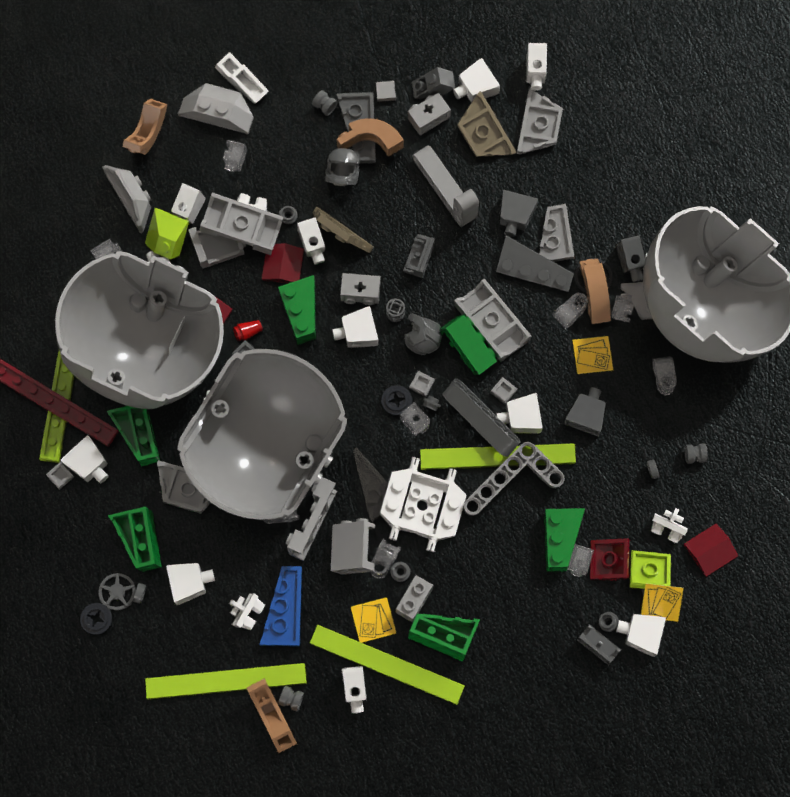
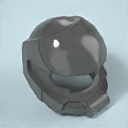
(342, 167)
(424, 336)

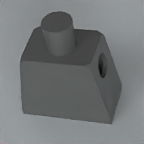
(516, 211)
(628, 250)
(587, 413)

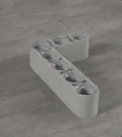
(460, 205)
(509, 474)

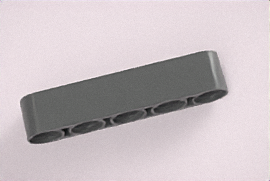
(481, 417)

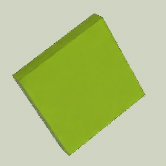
(649, 569)

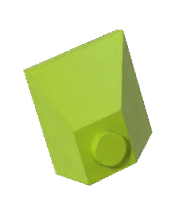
(166, 234)

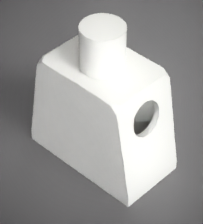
(536, 65)
(477, 79)
(189, 200)
(310, 233)
(358, 329)
(522, 415)
(86, 461)
(188, 581)
(643, 633)
(354, 678)

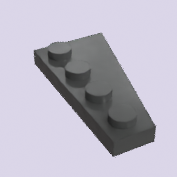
(356, 107)
(529, 265)

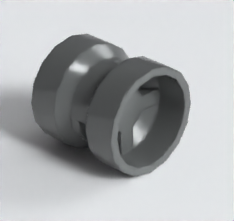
(324, 102)
(395, 314)
(696, 453)
(290, 698)

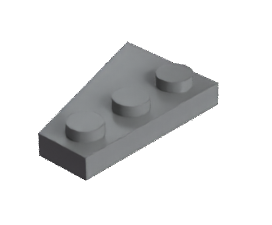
(556, 237)

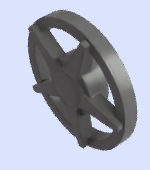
(117, 591)

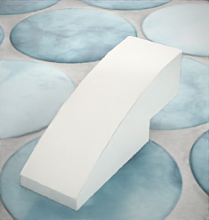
(241, 78)

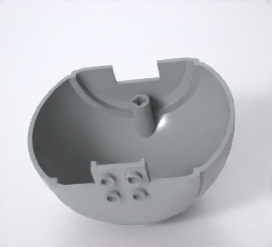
(717, 287)
(119, 328)
(270, 419)

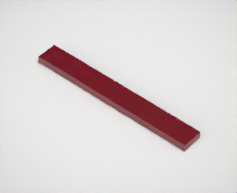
(57, 404)

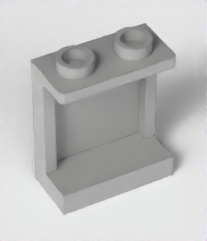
(214, 249)
(351, 547)

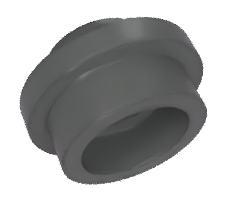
(288, 210)
(431, 403)
(400, 565)
(603, 621)

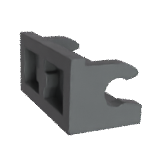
(419, 255)
(599, 644)

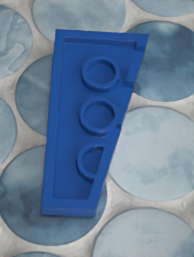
(284, 617)

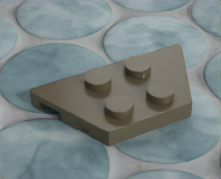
(484, 131)
(342, 233)

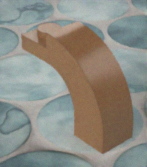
(147, 128)
(372, 130)
(596, 290)
(271, 715)

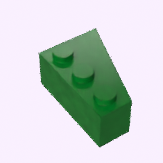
(300, 308)
(469, 344)
(137, 431)
(560, 536)
(139, 537)
(444, 634)

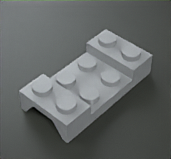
(241, 223)
(493, 320)
(300, 542)

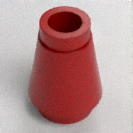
(246, 330)

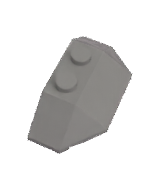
(217, 107)
(130, 194)

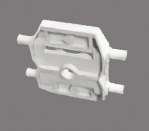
(425, 489)

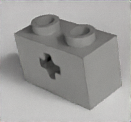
(436, 113)
(351, 285)
(414, 598)

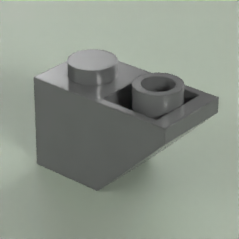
(433, 82)

